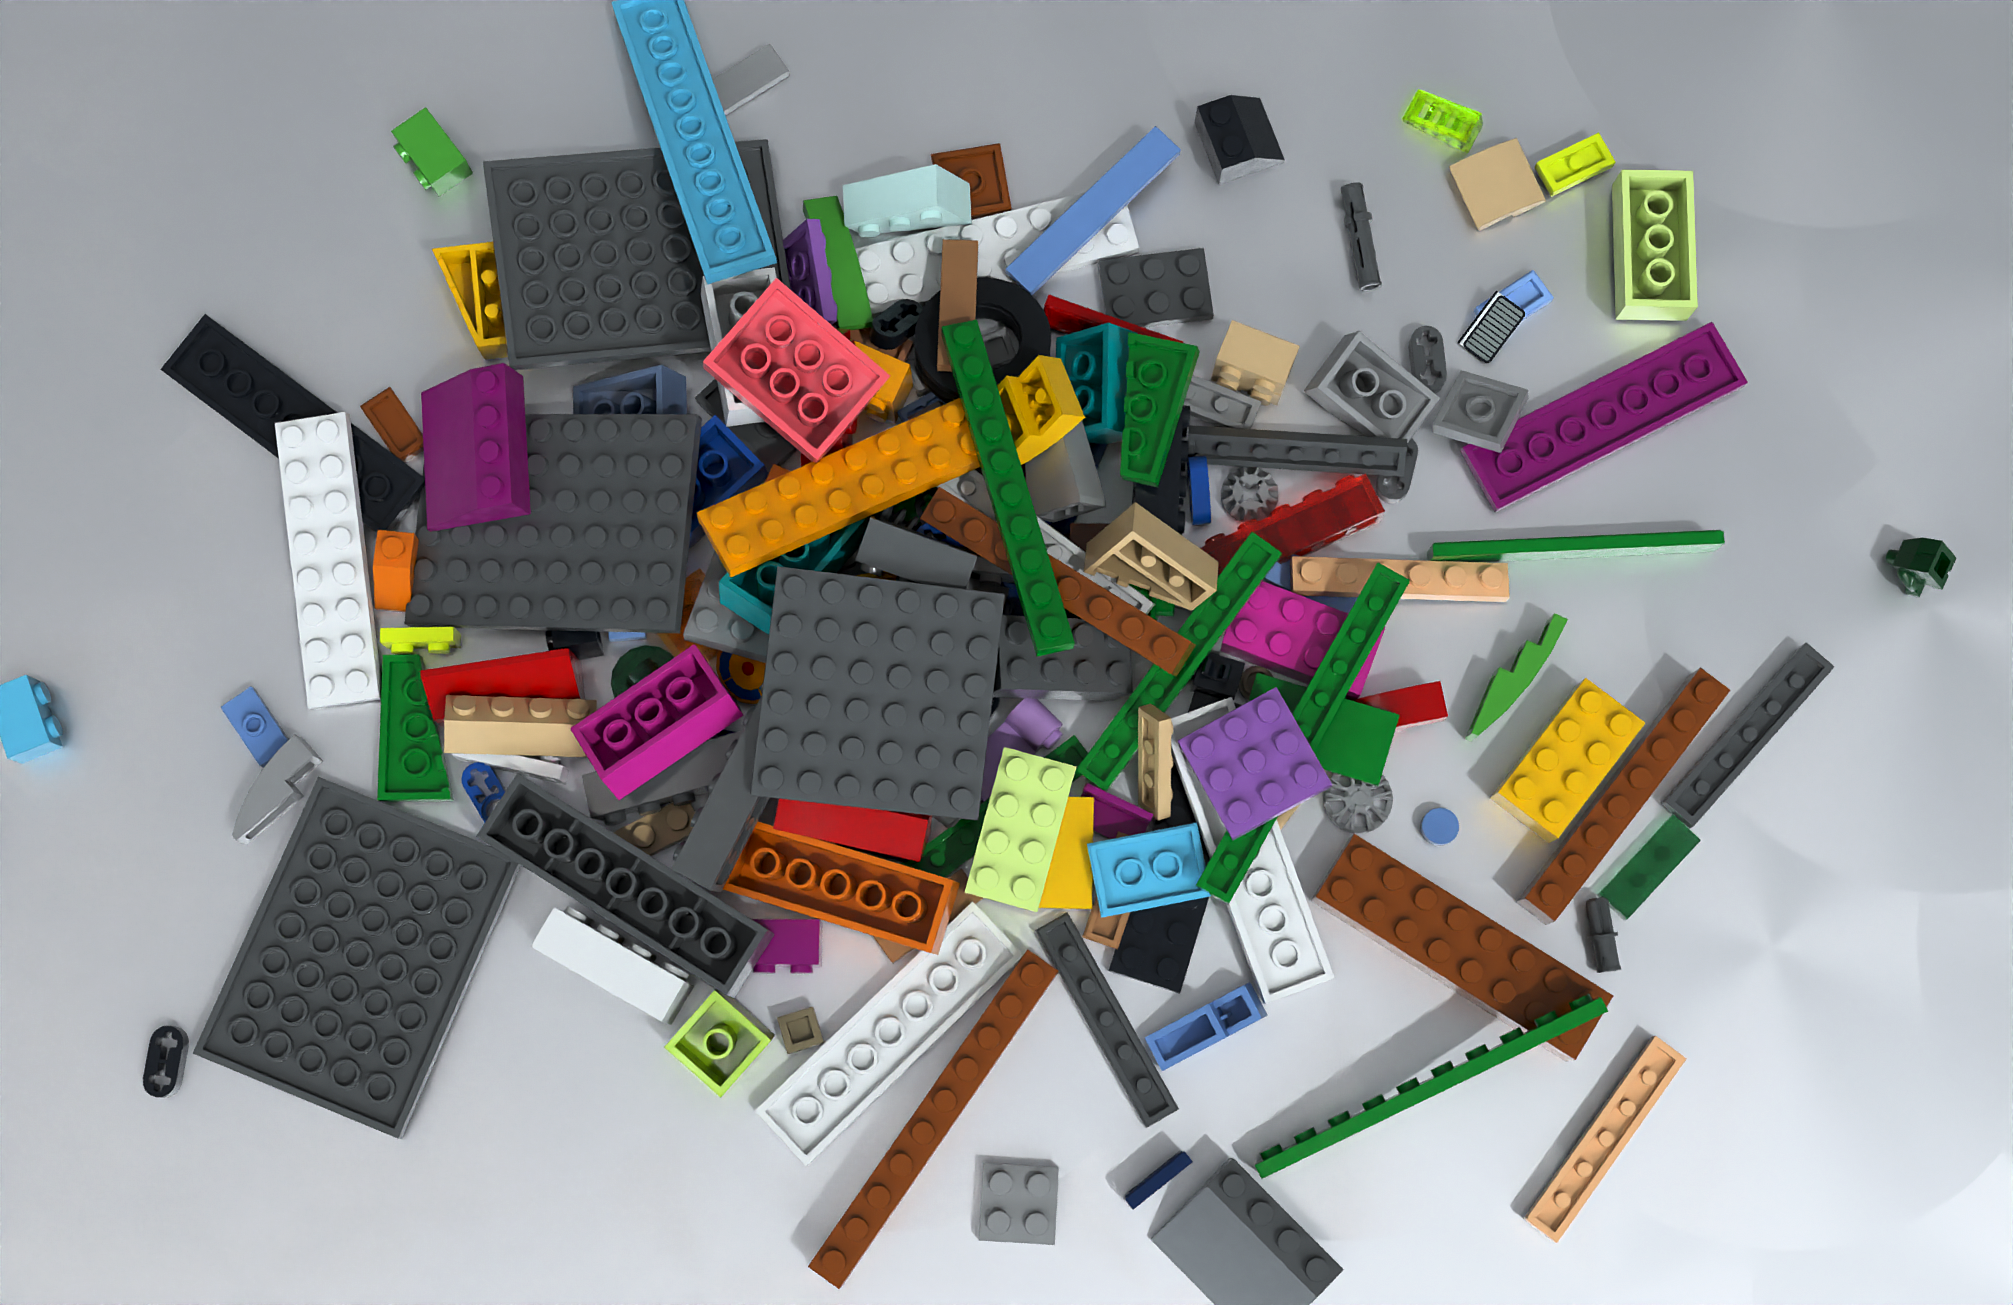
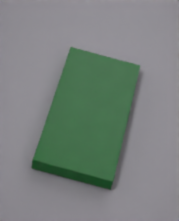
(1354, 741)

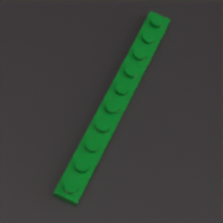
(1007, 489)
(1315, 713)
(1443, 1078)

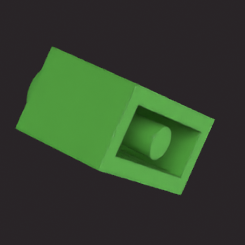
(431, 151)

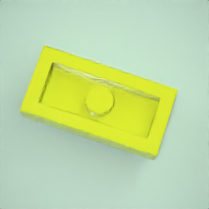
(1574, 164)
(435, 639)

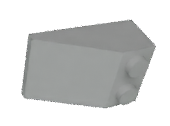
(1371, 390)

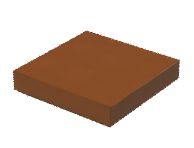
(986, 174)

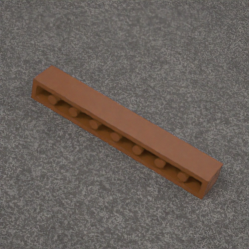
(1077, 592)
(1623, 796)

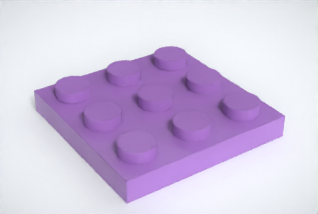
(1254, 763)

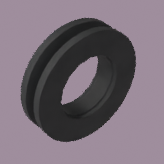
(994, 301)

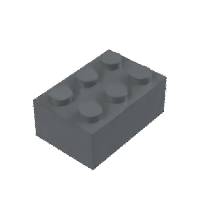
(913, 556)

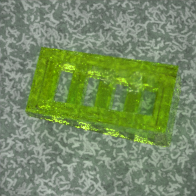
(1438, 130)

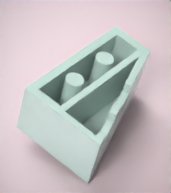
(907, 202)

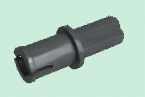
(1602, 935)

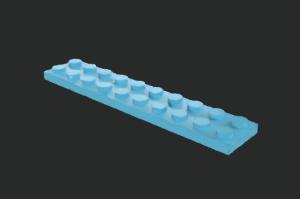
(694, 138)

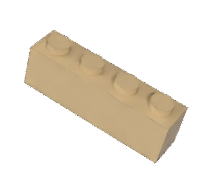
(514, 725)

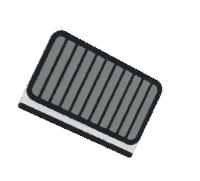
(1492, 327)

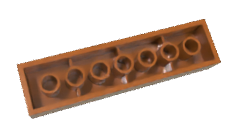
(1454, 943)

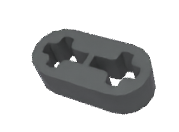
(1435, 359)
(1404, 482)

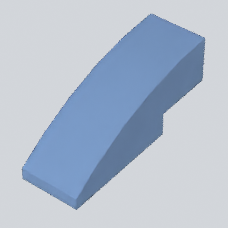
(1206, 1026)

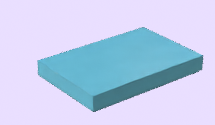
(1147, 869)

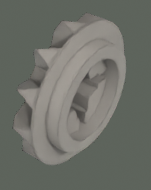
(1232, 494)

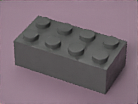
(1092, 670)

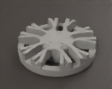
(1357, 800)

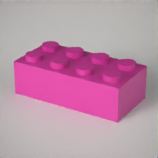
(1289, 635)
(656, 722)

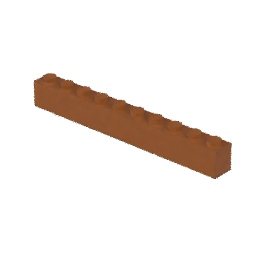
(933, 1119)

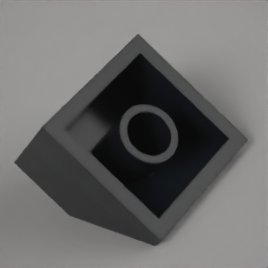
(1237, 137)

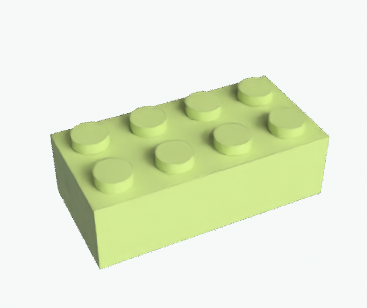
(1654, 245)
(1020, 829)

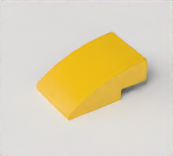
(1039, 406)

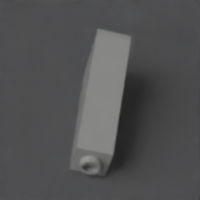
(1065, 479)

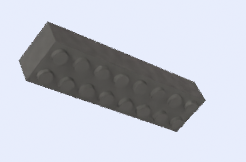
(625, 885)

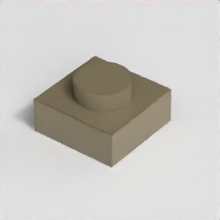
(800, 1030)

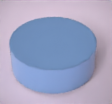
(1439, 826)

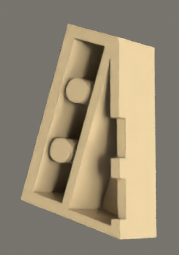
(1154, 557)

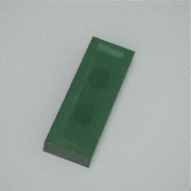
(1649, 867)

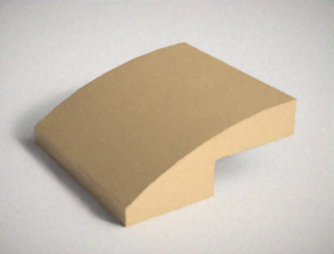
(1497, 183)

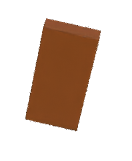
(394, 425)

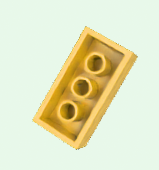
(1567, 760)

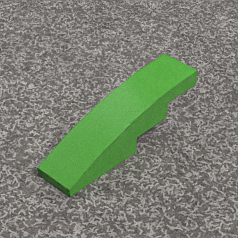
(847, 279)
(1508, 685)

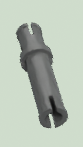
(1358, 222)

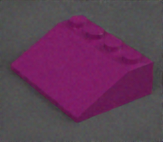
(475, 448)

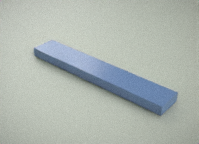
(1093, 211)

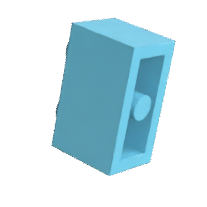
(26, 720)

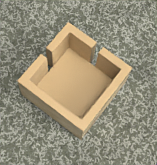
(1254, 363)

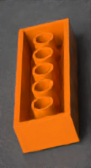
(845, 887)

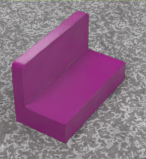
(1115, 814)

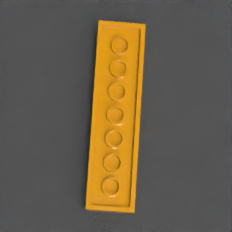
(840, 488)

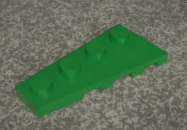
(1156, 391)
(409, 741)

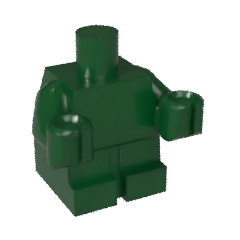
(1921, 563)

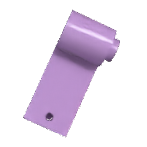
(1025, 730)

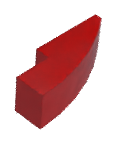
(1414, 704)

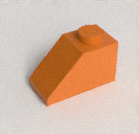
(394, 569)

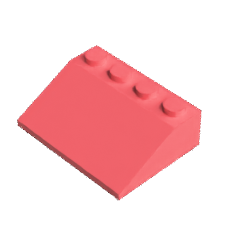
(795, 371)

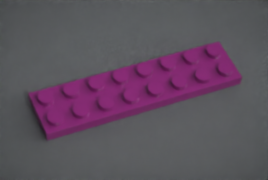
(1606, 416)

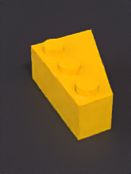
(475, 286)

